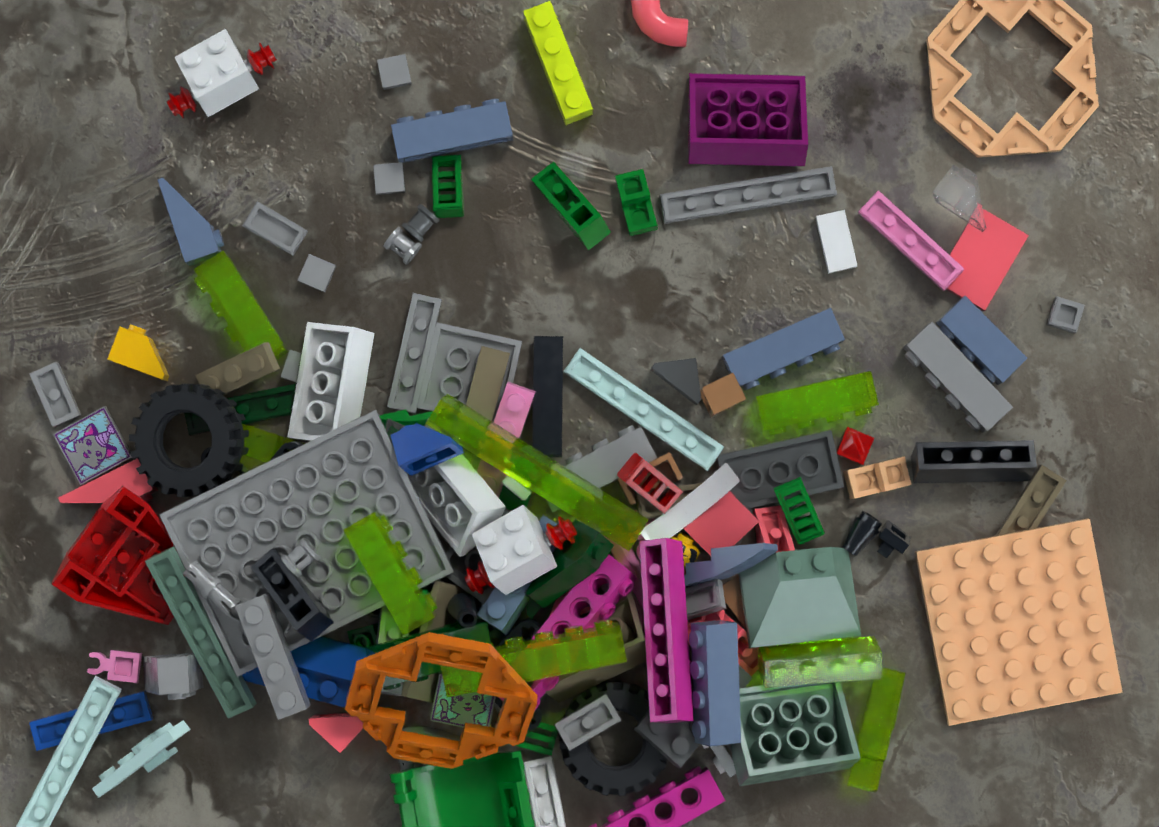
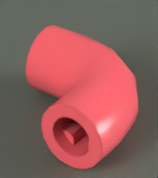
(658, 25)

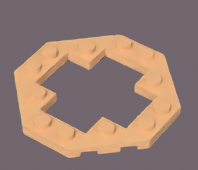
(1018, 134)

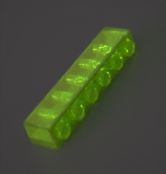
(549, 655)

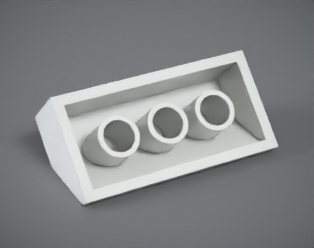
(330, 379)
(457, 501)

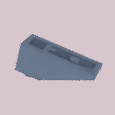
(194, 233)

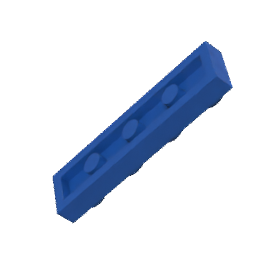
(125, 712)

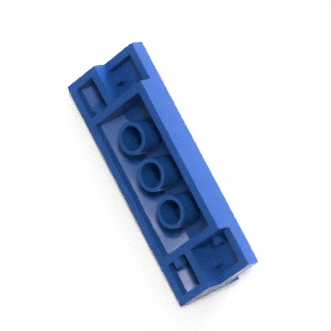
(324, 668)

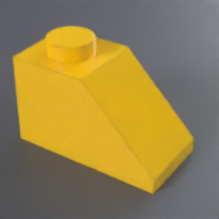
(137, 352)

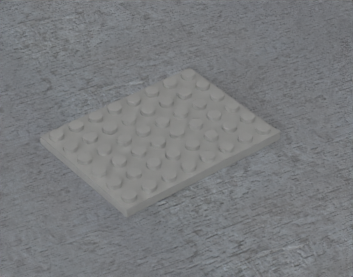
(311, 496)

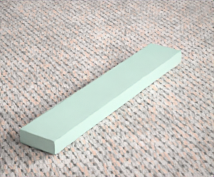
(643, 409)
(70, 754)

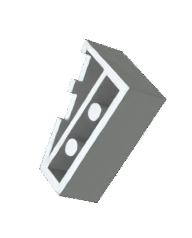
(172, 675)

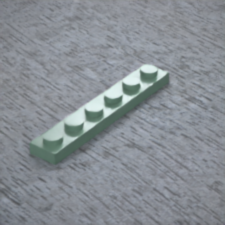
(199, 632)

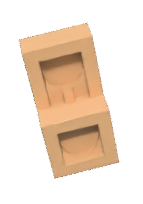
(877, 478)

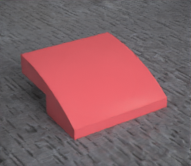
(722, 524)

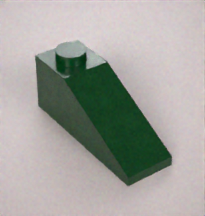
(573, 563)

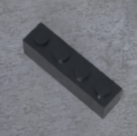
(973, 461)

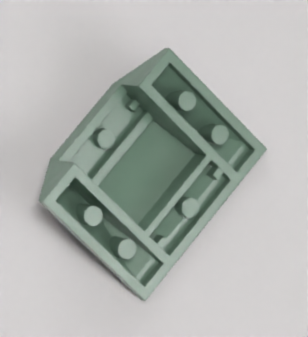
(800, 598)

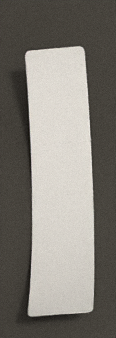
(692, 505)

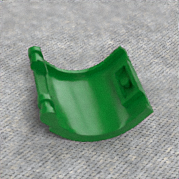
(471, 795)

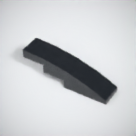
(548, 395)

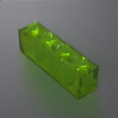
(237, 304)
(816, 401)
(390, 572)
(820, 662)

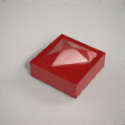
(855, 445)

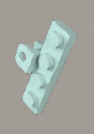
(148, 753)

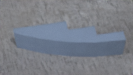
(727, 562)

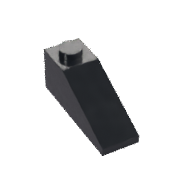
(292, 596)

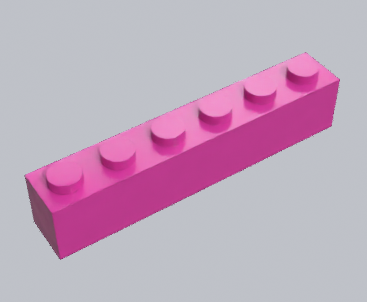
(666, 631)

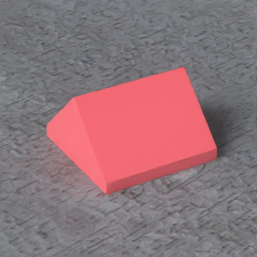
(337, 728)

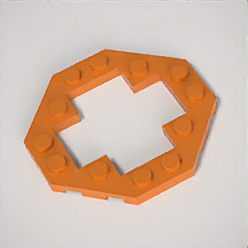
(404, 662)

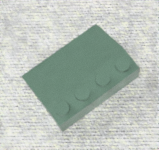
(793, 733)

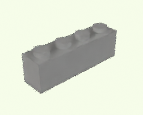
(957, 377)
(608, 458)
(273, 656)

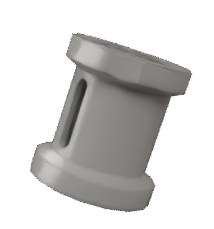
(402, 245)
(300, 557)

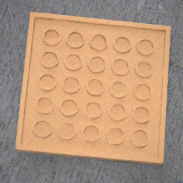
(1018, 621)

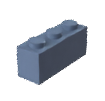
(981, 341)

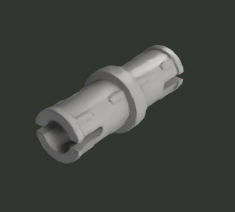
(211, 587)

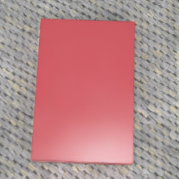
(985, 259)

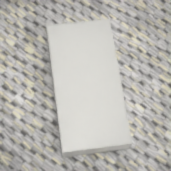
(836, 241)

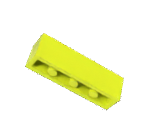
(558, 62)

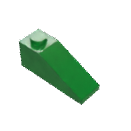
(571, 206)

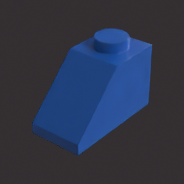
(422, 448)

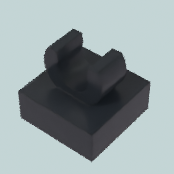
(892, 538)

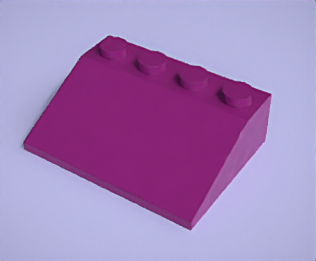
(747, 120)

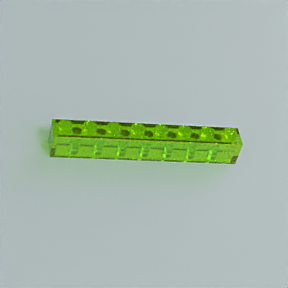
(537, 471)

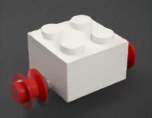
(217, 74)
(516, 550)

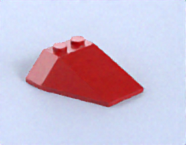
(109, 559)

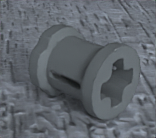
(420, 223)

